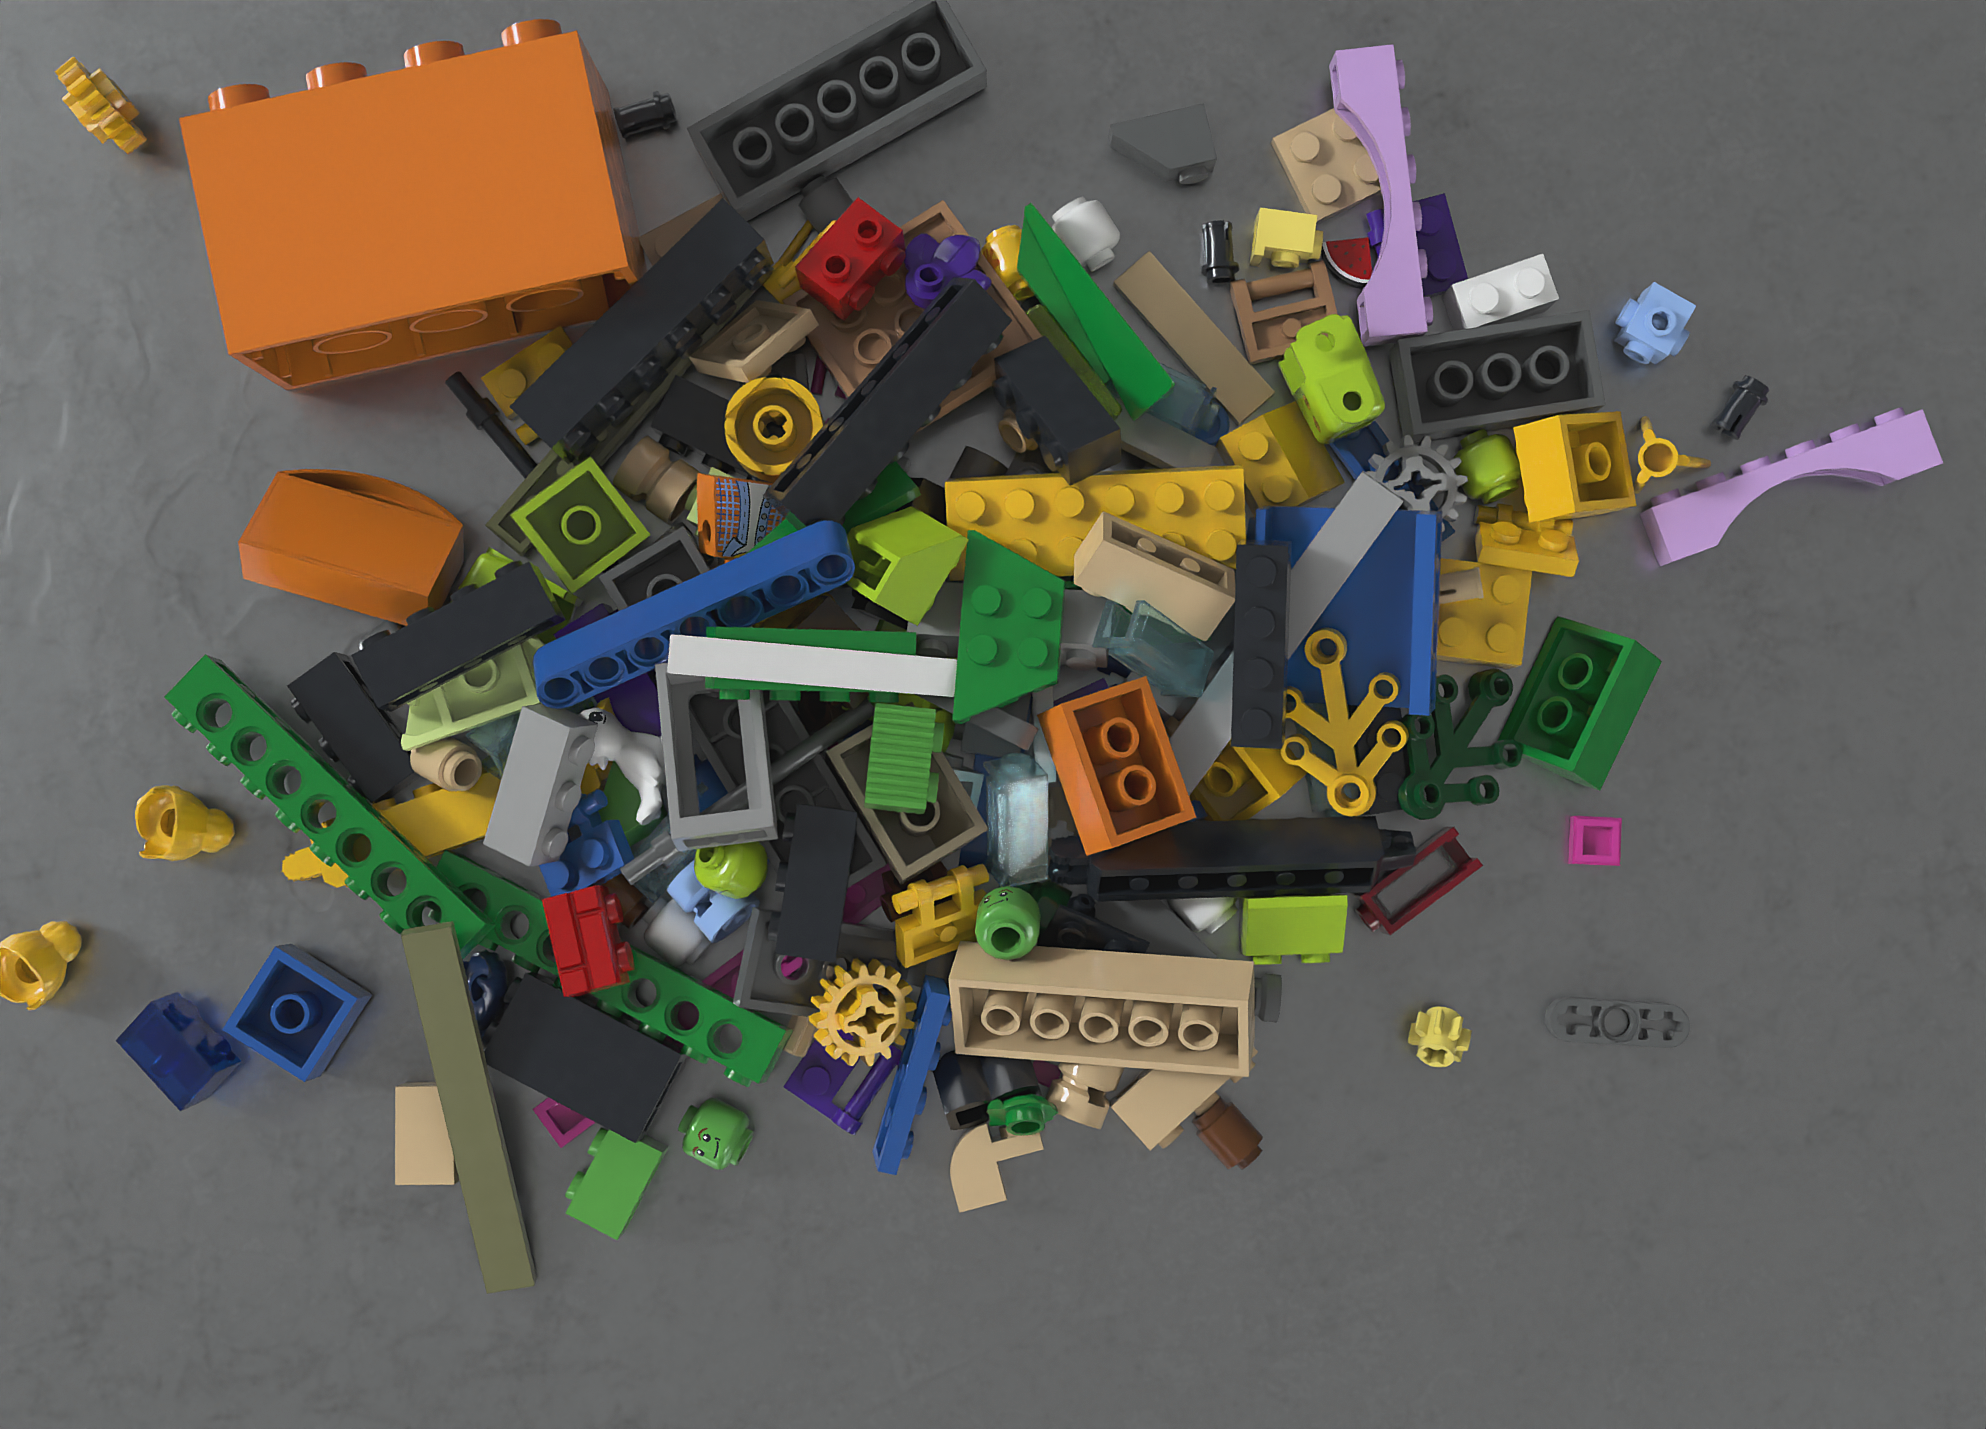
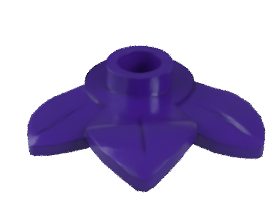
(935, 264)

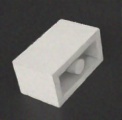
(1501, 295)

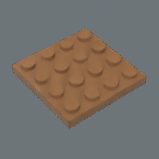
(860, 342)

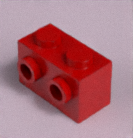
(851, 259)

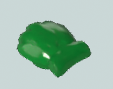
(1021, 1114)

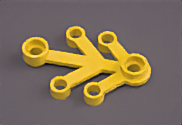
(1341, 731)

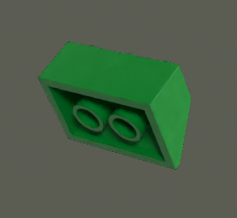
(1580, 701)

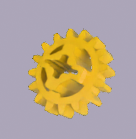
(100, 105)
(863, 1012)

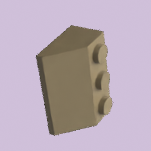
(908, 839)

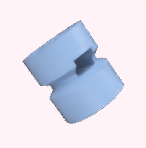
(715, 913)

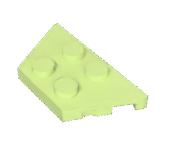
(475, 697)

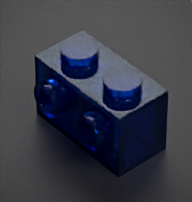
(178, 1050)

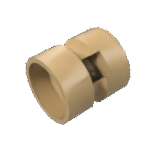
(653, 477)
(1083, 1091)

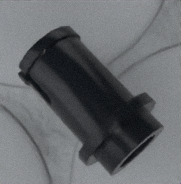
(645, 114)
(1219, 256)
(1741, 406)

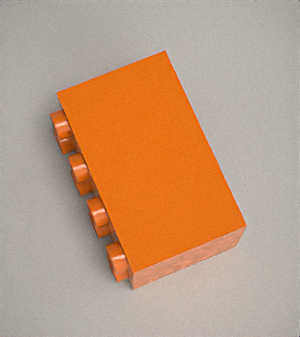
(414, 206)

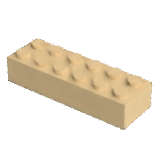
(1105, 1009)

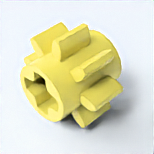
(1439, 1036)

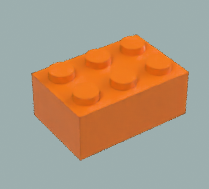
(1116, 765)

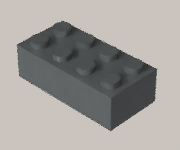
(1496, 376)

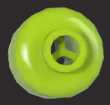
(1489, 466)
(732, 869)

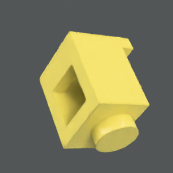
(1285, 238)

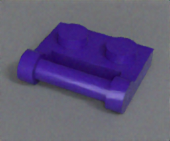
(821, 1077)

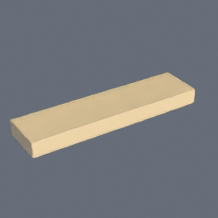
(1193, 337)

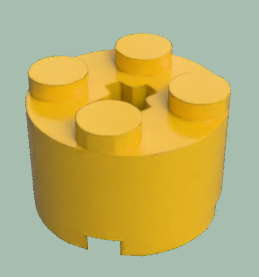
(758, 405)

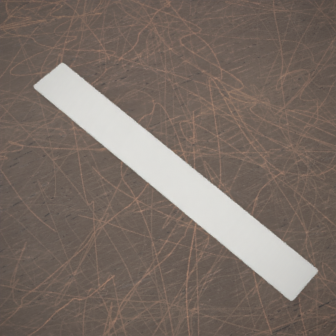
(811, 665)

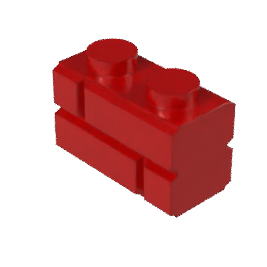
(588, 940)

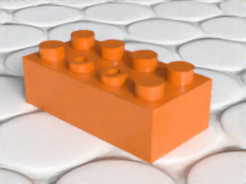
(353, 543)

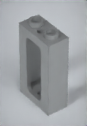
(687, 826)

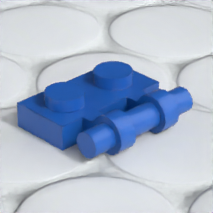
(594, 855)

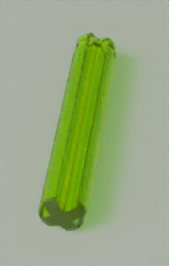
(1048, 326)

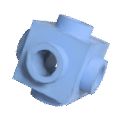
(1654, 325)

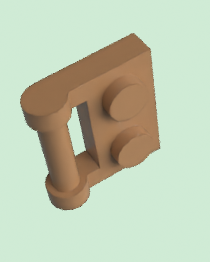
(1272, 330)

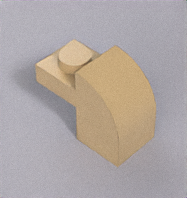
(976, 1168)

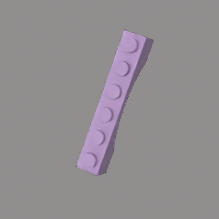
(1368, 101)
(1879, 455)

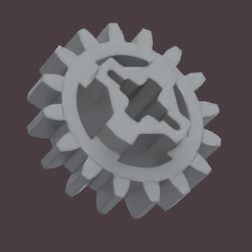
(1412, 467)

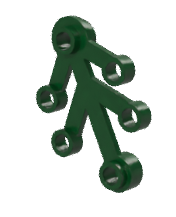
(1452, 747)

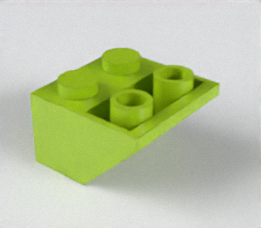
(903, 561)

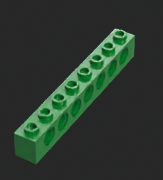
(196, 701)
(761, 1035)

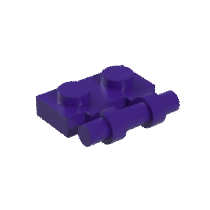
(1438, 240)

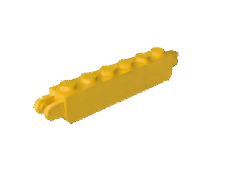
(431, 822)

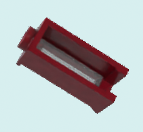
(1410, 890)

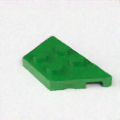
(1006, 629)

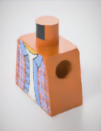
(732, 515)

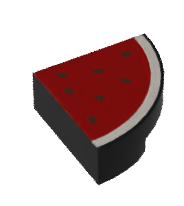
(1349, 260)

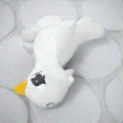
(635, 753)

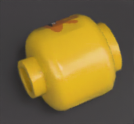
(1002, 254)

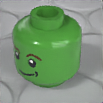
(1007, 923)
(715, 1133)

